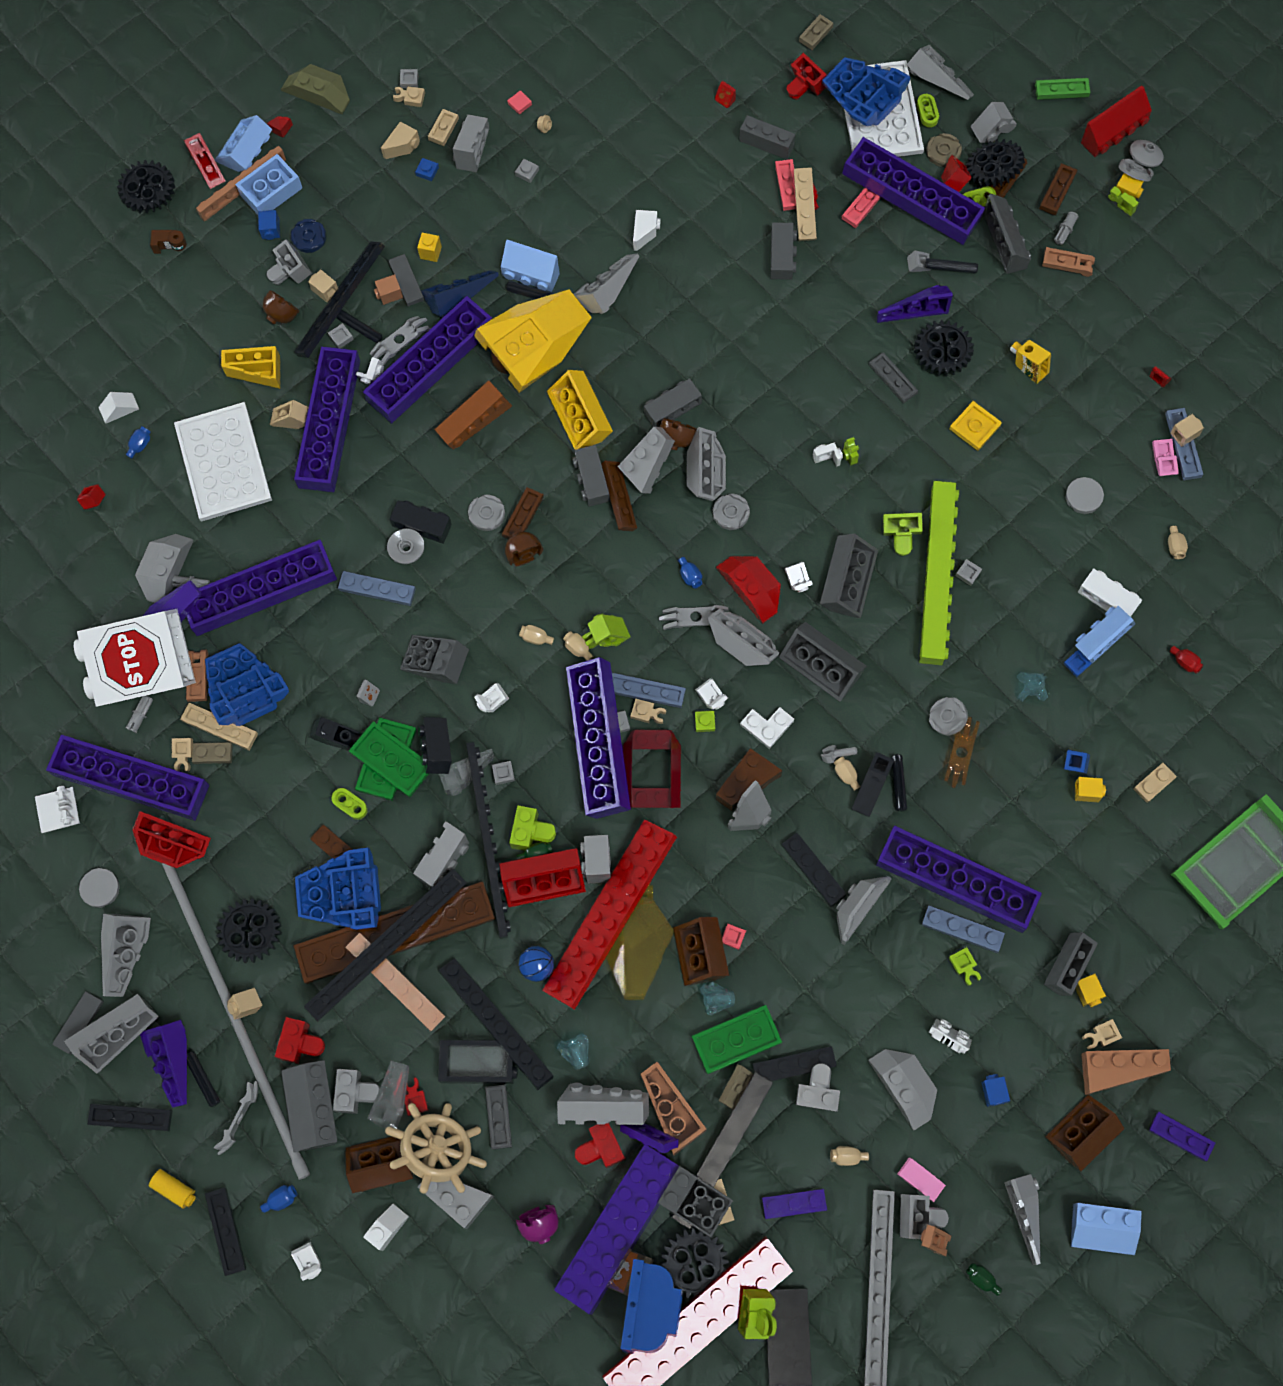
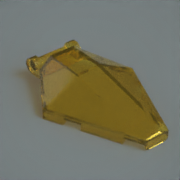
(640, 948)

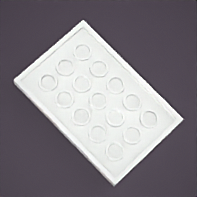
(900, 128)
(222, 461)

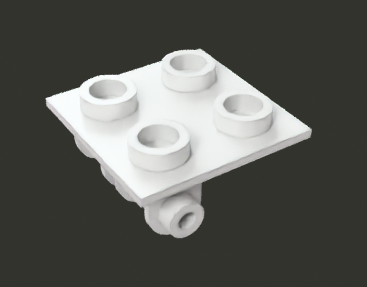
(57, 809)
(960, 1038)

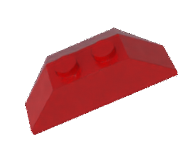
(752, 584)
(167, 841)

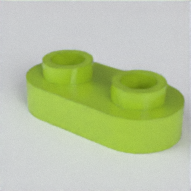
(929, 111)
(978, 195)
(350, 804)

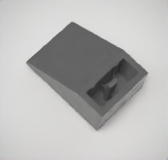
(435, 658)
(695, 1201)

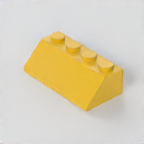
(579, 410)

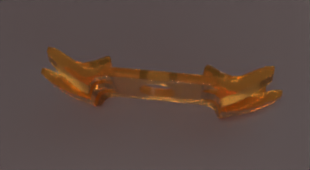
(958, 763)

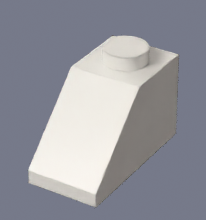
(645, 228)
(386, 1227)

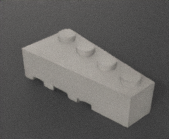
(111, 1033)
(602, 1105)

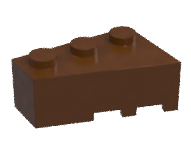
(749, 769)

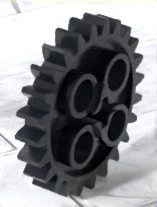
(995, 163)
(146, 186)
(926, 348)
(267, 931)
(712, 1257)

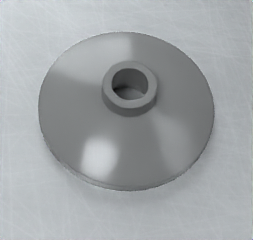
(1146, 153)
(402, 539)

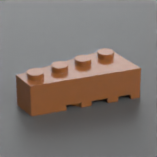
(473, 415)

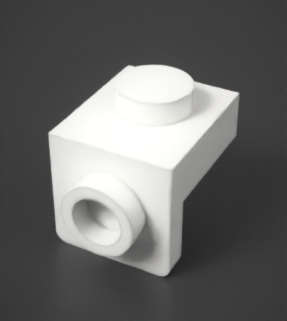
(374, 371)
(826, 452)
(798, 577)
(711, 695)
(492, 698)
(307, 1261)

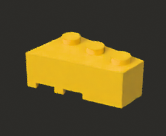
(254, 365)

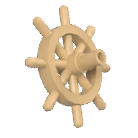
(435, 1148)

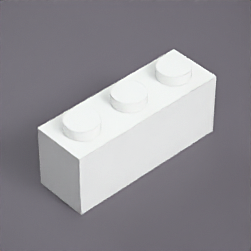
(1108, 593)

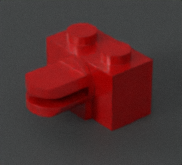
(807, 77)
(296, 1041)
(601, 1146)

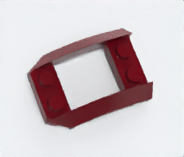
(654, 796)

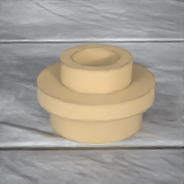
(544, 123)

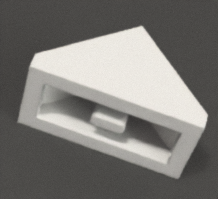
(117, 405)

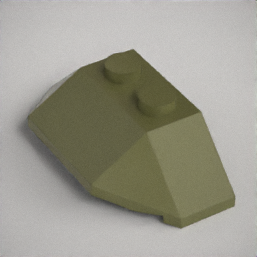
(318, 87)

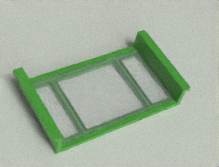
(1237, 863)

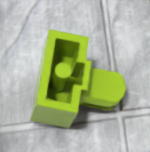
(902, 528)
(606, 631)
(528, 829)
(756, 1314)

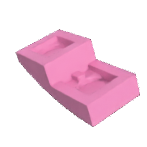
(1164, 457)
(921, 1179)

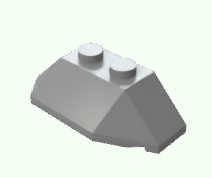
(706, 465)
(160, 564)
(742, 639)
(858, 905)
(906, 1084)

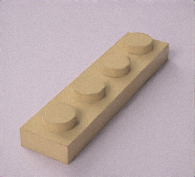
(805, 204)
(206, 721)

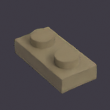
(816, 32)
(212, 753)
(736, 1086)

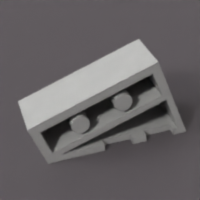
(470, 143)
(646, 459)
(442, 856)
(460, 1206)

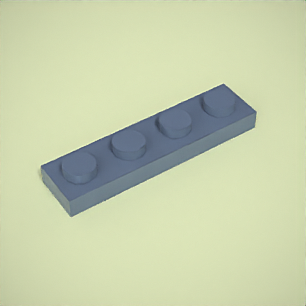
(1187, 454)
(376, 588)
(648, 690)
(963, 929)

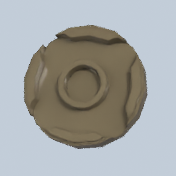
(942, 147)

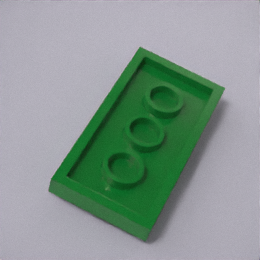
(390, 759)
(372, 783)
(736, 1039)

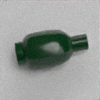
(536, 849)
(983, 1279)

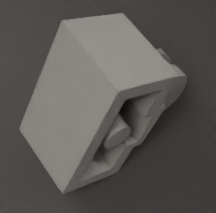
(992, 122)
(288, 264)
(351, 1091)
(818, 1092)
(916, 1215)

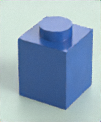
(269, 224)
(1077, 761)
(995, 1090)

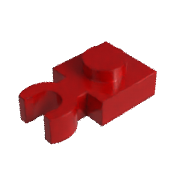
(416, 1097)

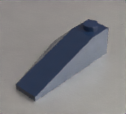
(445, 297)

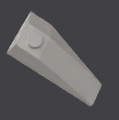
(751, 811)

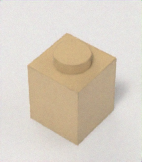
(323, 285)
(1187, 430)
(244, 1003)

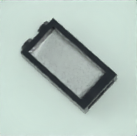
(475, 1063)

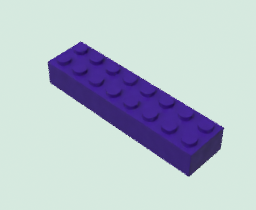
(913, 190)
(426, 360)
(327, 419)
(261, 587)
(598, 738)
(128, 777)
(959, 879)
(617, 1230)

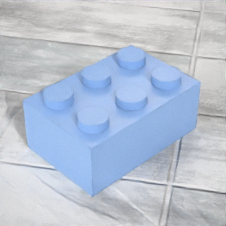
(269, 185)

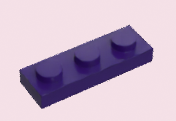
(1181, 1136)
(650, 1137)
(794, 1204)

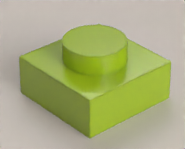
(705, 721)

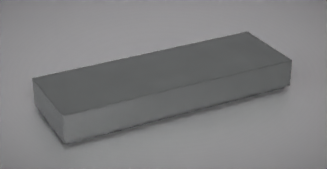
(406, 280)
(893, 377)
(78, 1020)
(498, 1117)

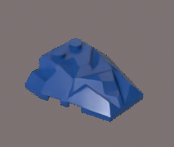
(866, 90)
(241, 686)
(341, 891)

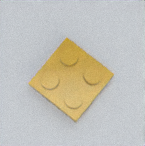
(975, 425)

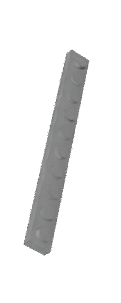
(879, 1288)

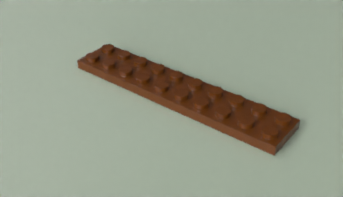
(329, 955)

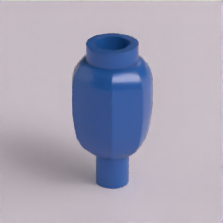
(138, 441)
(690, 573)
(280, 1198)

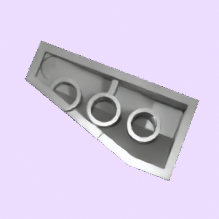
(929, 66)
(604, 291)
(121, 944)
(1025, 1203)

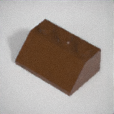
(701, 951)
(1085, 1132)
(370, 1165)

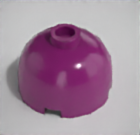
(538, 1224)

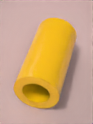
(172, 1189)

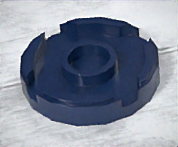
(308, 236)

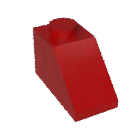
(955, 174)

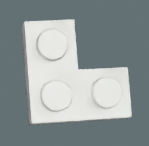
(767, 731)

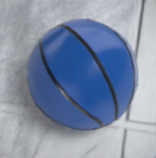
(536, 963)

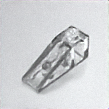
(460, 773)
(391, 1097)

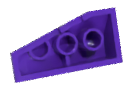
(922, 304)
(181, 598)
(169, 1052)

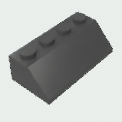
(1006, 234)
(849, 575)
(822, 661)
(309, 1106)

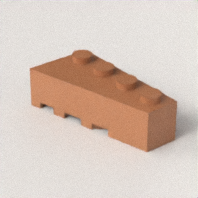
(1115, 1068)
(671, 1108)

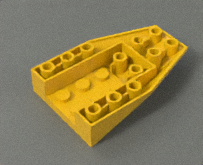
(534, 335)

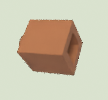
(388, 289)

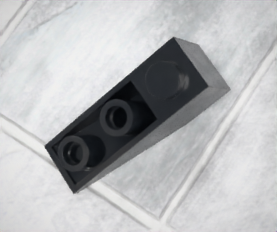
(334, 734)
(872, 784)

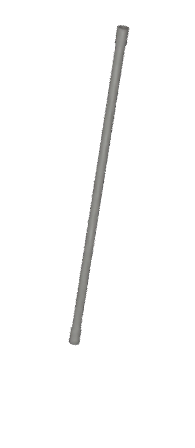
(297, 1160)

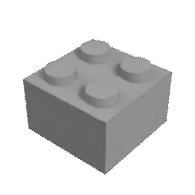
(597, 858)

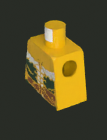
(1032, 360)

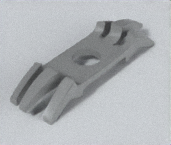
(390, 347)
(684, 614)
(228, 1139)

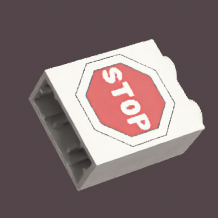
(134, 657)

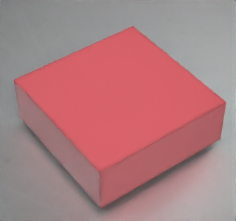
(519, 102)
(733, 936)

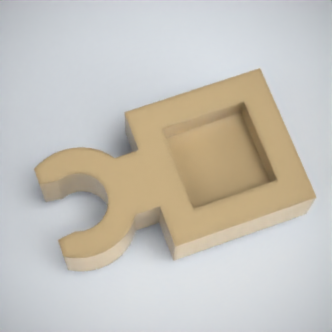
(411, 97)
(644, 711)
(182, 751)
(1105, 1034)

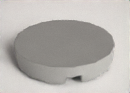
(1135, 170)
(1084, 495)
(486, 512)
(731, 512)
(948, 716)
(99, 887)

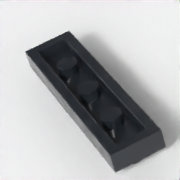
(813, 869)
(795, 1064)
(129, 1117)
(225, 1231)

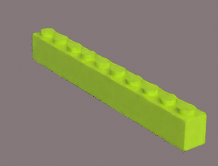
(938, 576)

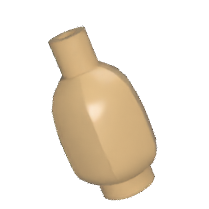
(1177, 543)
(535, 635)
(577, 645)
(846, 772)
(847, 1156)

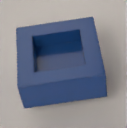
(427, 169)
(1077, 663)

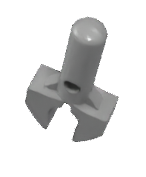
(831, 753)

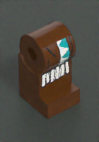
(167, 240)

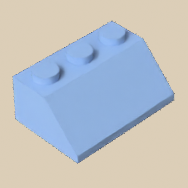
(244, 144)
(529, 266)
(1104, 633)
(1105, 1228)

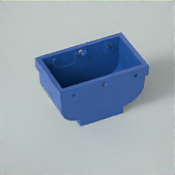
(655, 1309)

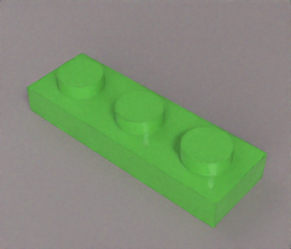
(1062, 88)

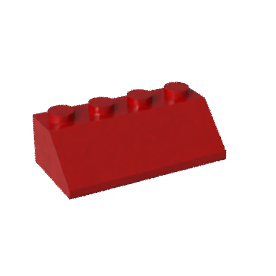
(1117, 122)
(542, 877)

